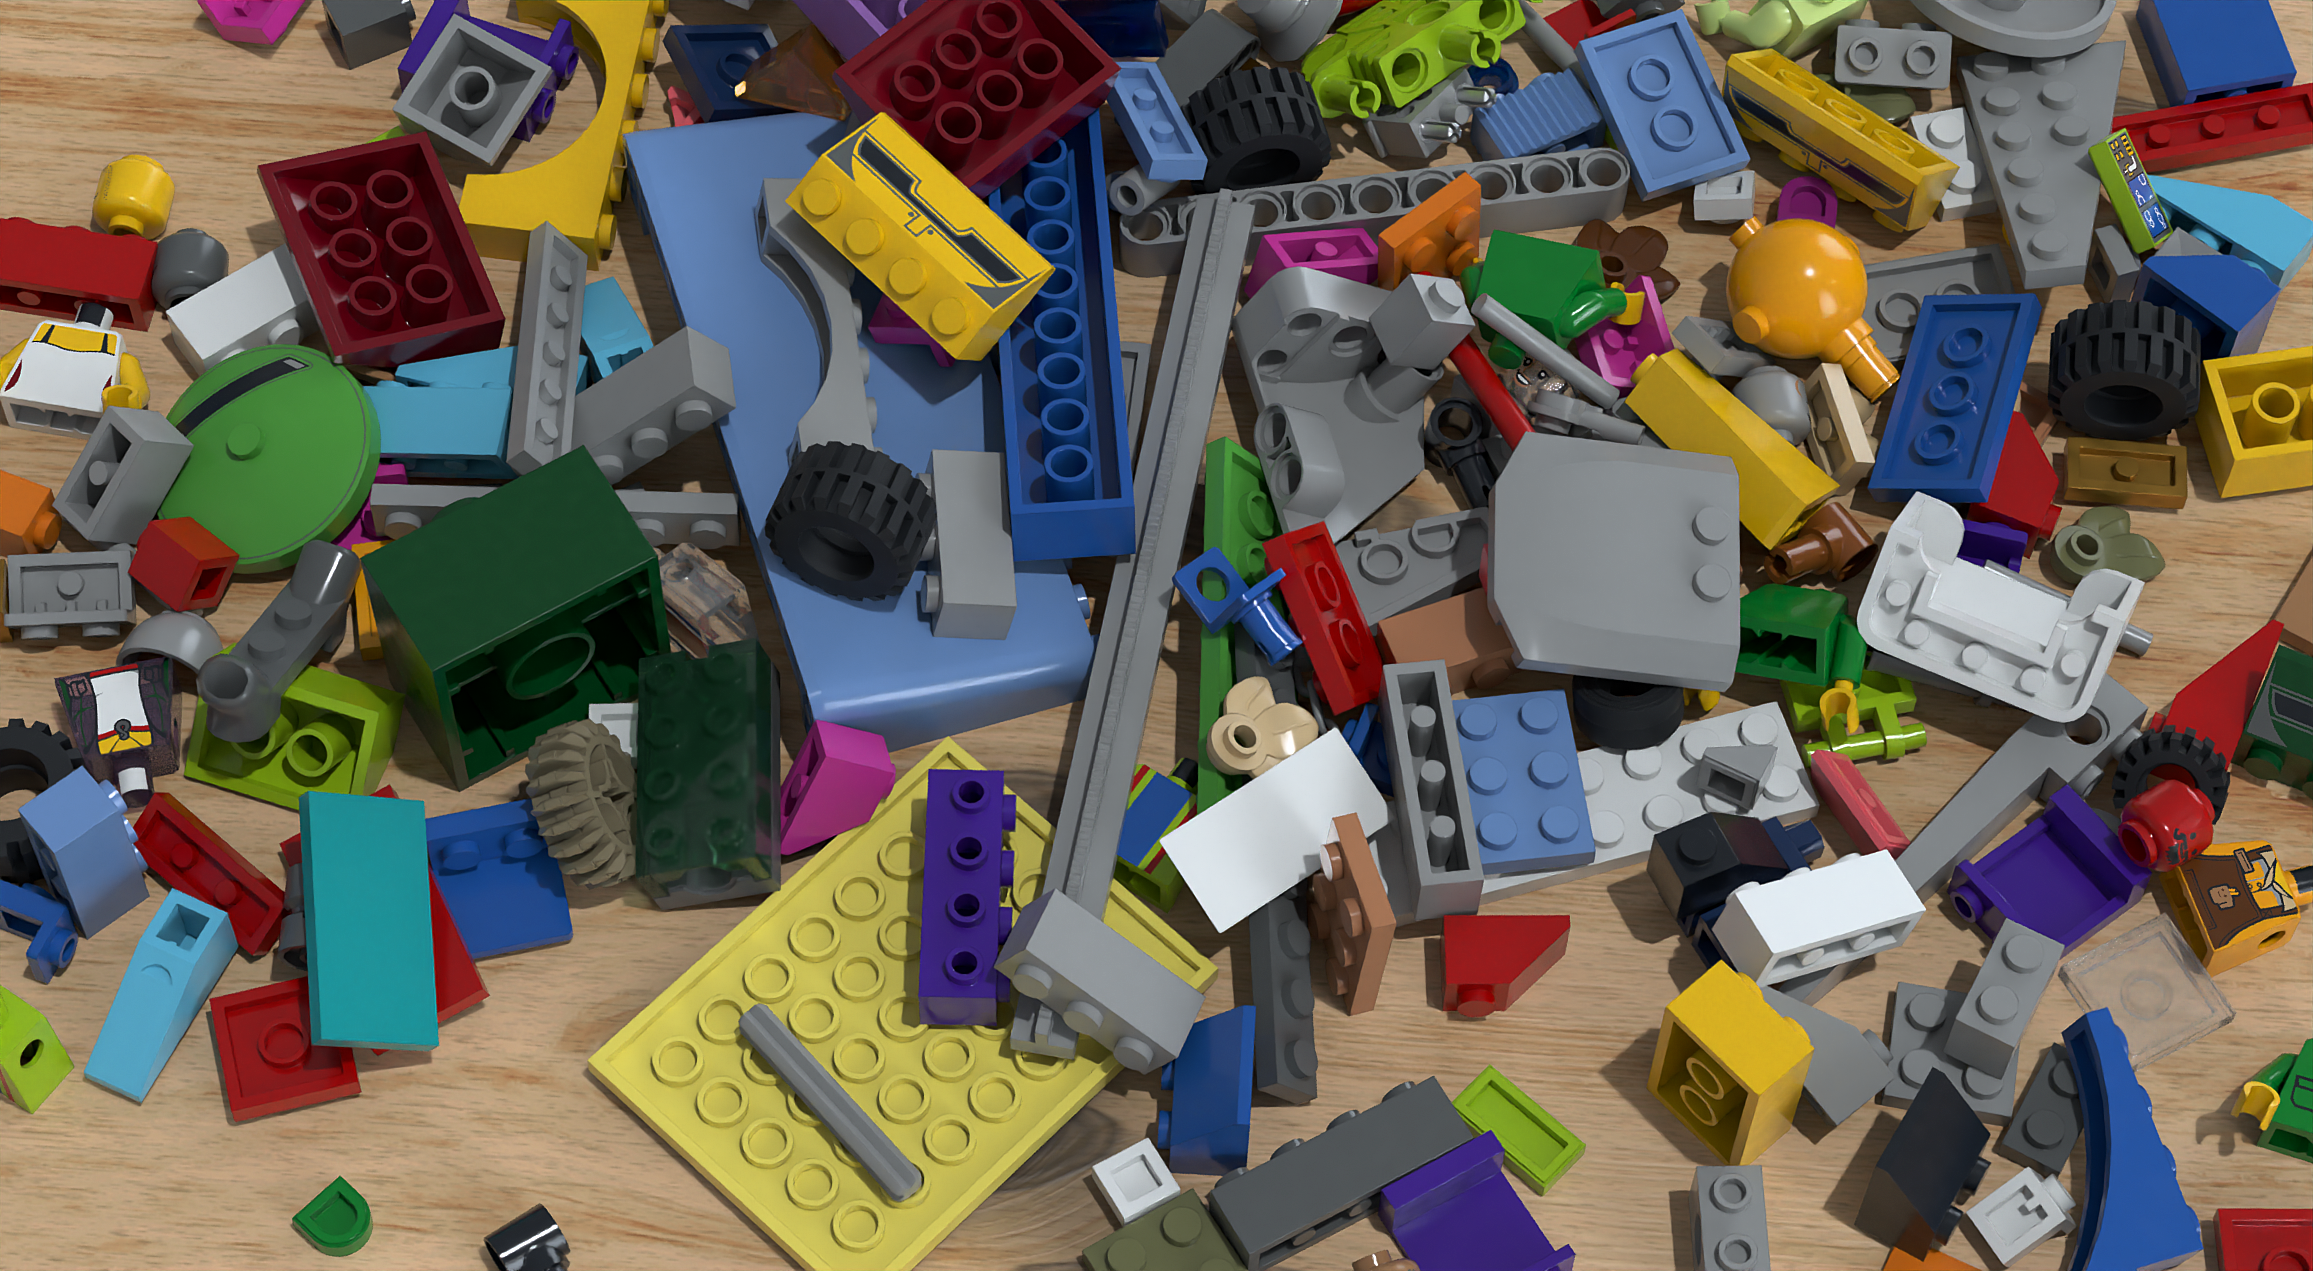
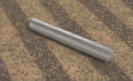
(830, 1102)

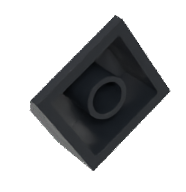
(1926, 1170)

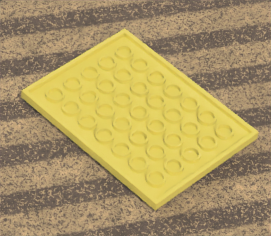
(842, 974)

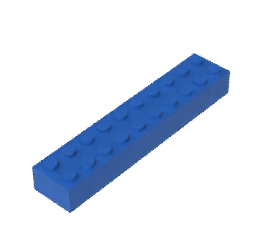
(1065, 363)

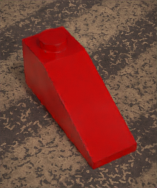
(2220, 699)

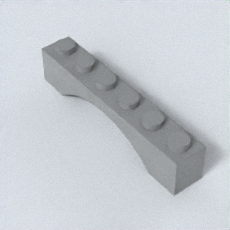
(821, 284)

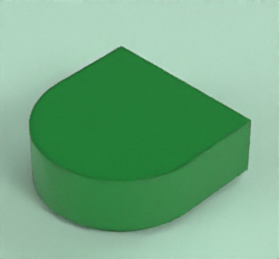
(336, 1220)

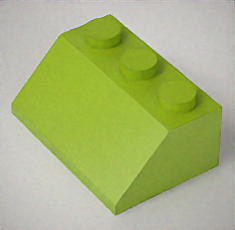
(328, 739)

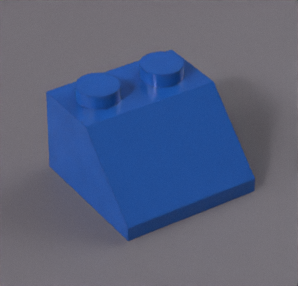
(2217, 294)
(1210, 1096)

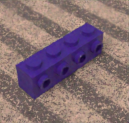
(963, 897)

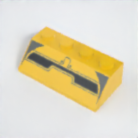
(1835, 138)
(921, 237)

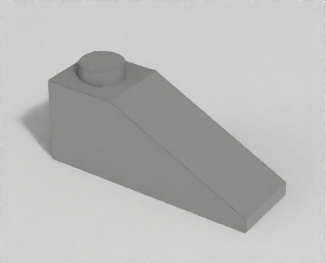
(1845, 1064)

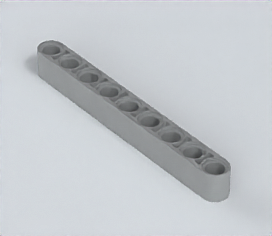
(1347, 202)

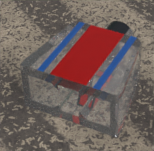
(702, 591)

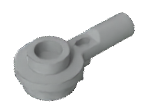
(1560, 411)

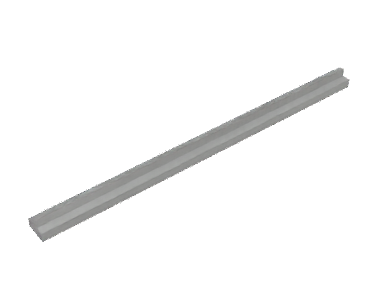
(1142, 585)

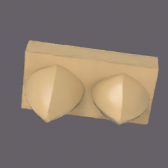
(1837, 428)

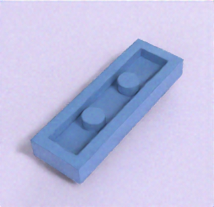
(1155, 124)

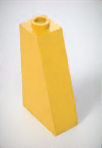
(1701, 416)

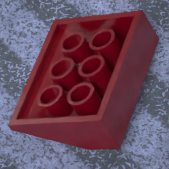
(981, 82)
(384, 253)

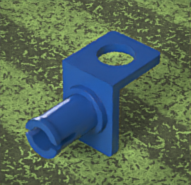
(1240, 604)

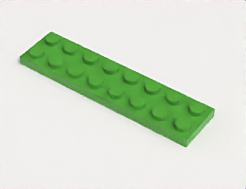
(1237, 522)

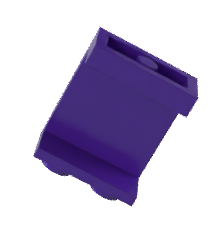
(556, 52)
(1467, 1216)

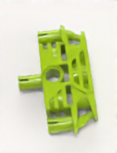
(1405, 50)

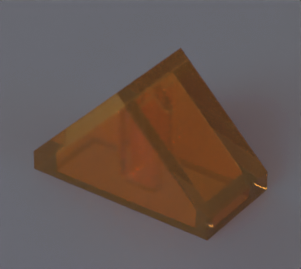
(797, 76)

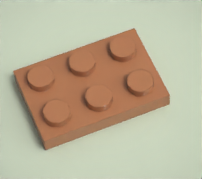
(1351, 915)

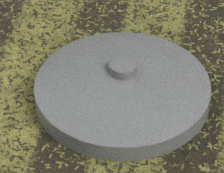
(2023, 26)

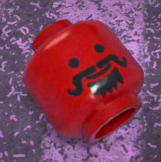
(2166, 826)

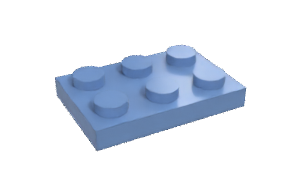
(1662, 104)
(1524, 781)

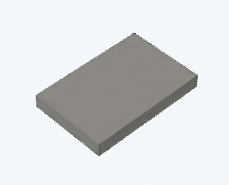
(1900, 285)

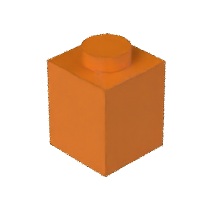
(26, 516)

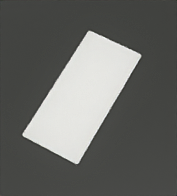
(1273, 829)

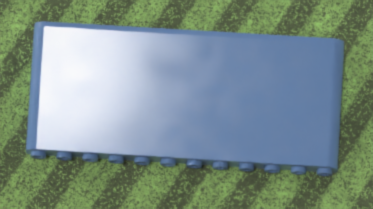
(851, 658)

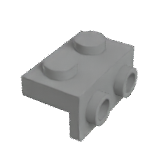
(1891, 57)
(70, 591)

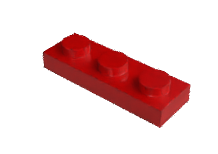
(210, 870)

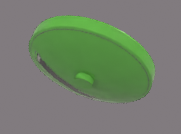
(276, 453)

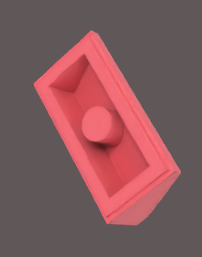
(1856, 804)

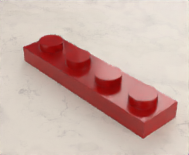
(2221, 128)

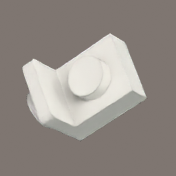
(2023, 1214)

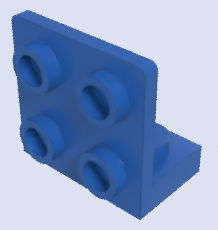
(499, 878)

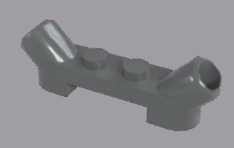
(306, 616)

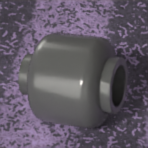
(187, 265)

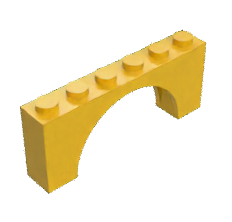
(583, 181)

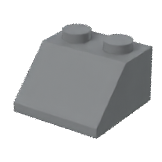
(471, 93)

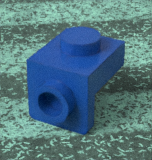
(44, 921)

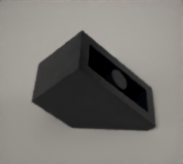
(1709, 859)

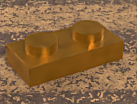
(2125, 472)

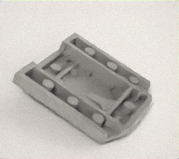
(1617, 561)

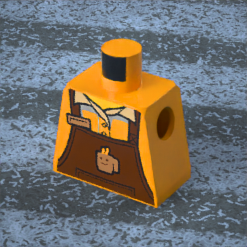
(2236, 902)

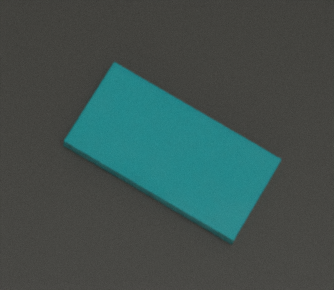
(368, 922)

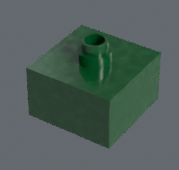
(517, 613)

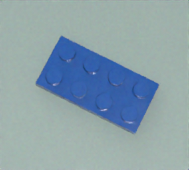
(1955, 397)

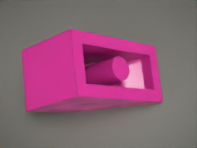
(1338, 252)
(833, 784)

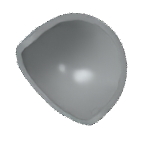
(174, 635)

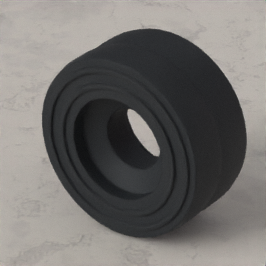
(1626, 721)

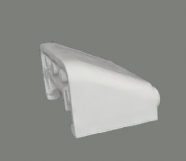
(1987, 626)

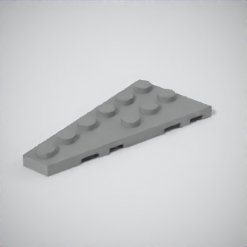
(2035, 137)

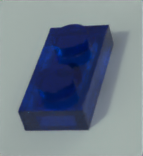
(1121, 26)

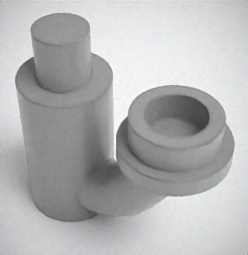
(1132, 192)

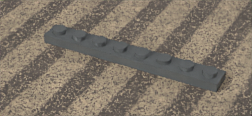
(1280, 941)

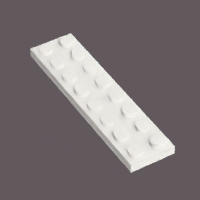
(1633, 799)

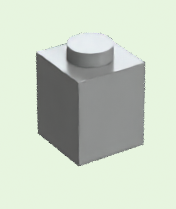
(1422, 321)

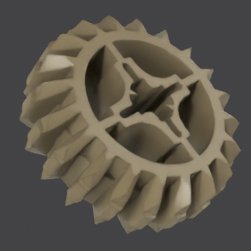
(585, 802)

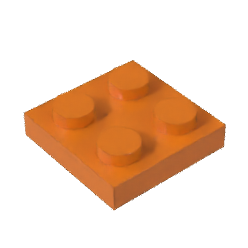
(1434, 236)

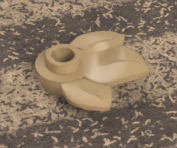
(1264, 728)

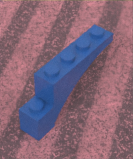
(2131, 1194)

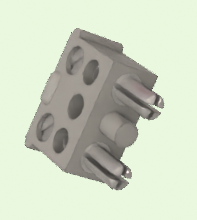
(1429, 118)

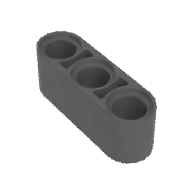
(1206, 52)

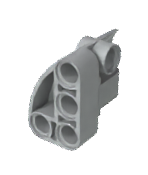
(1334, 416)

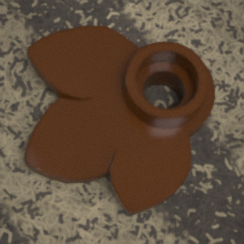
(1630, 254)

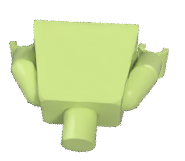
(1779, 24)

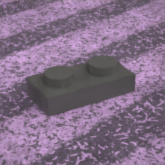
(2047, 1119)

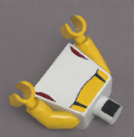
(70, 376)

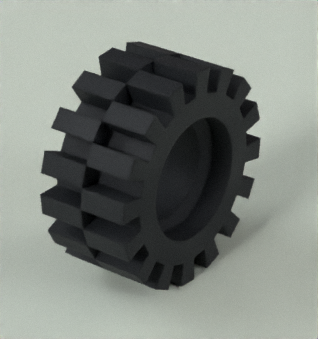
(2175, 749)

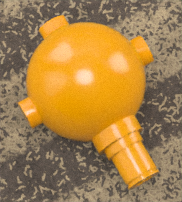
(1802, 296)

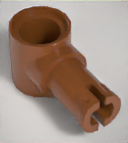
(1826, 543)

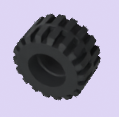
(1258, 130)
(2124, 370)
(851, 521)
(29, 761)

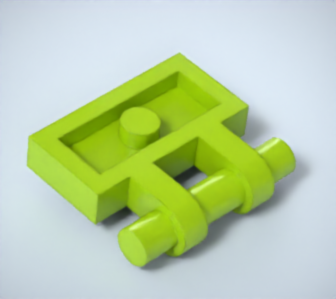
(1877, 698)

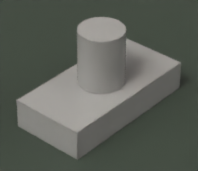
(1719, 348)

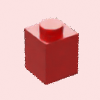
(183, 563)

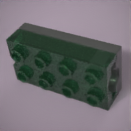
(708, 775)

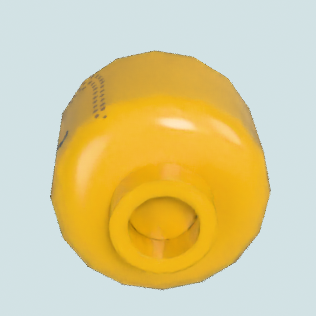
(133, 197)

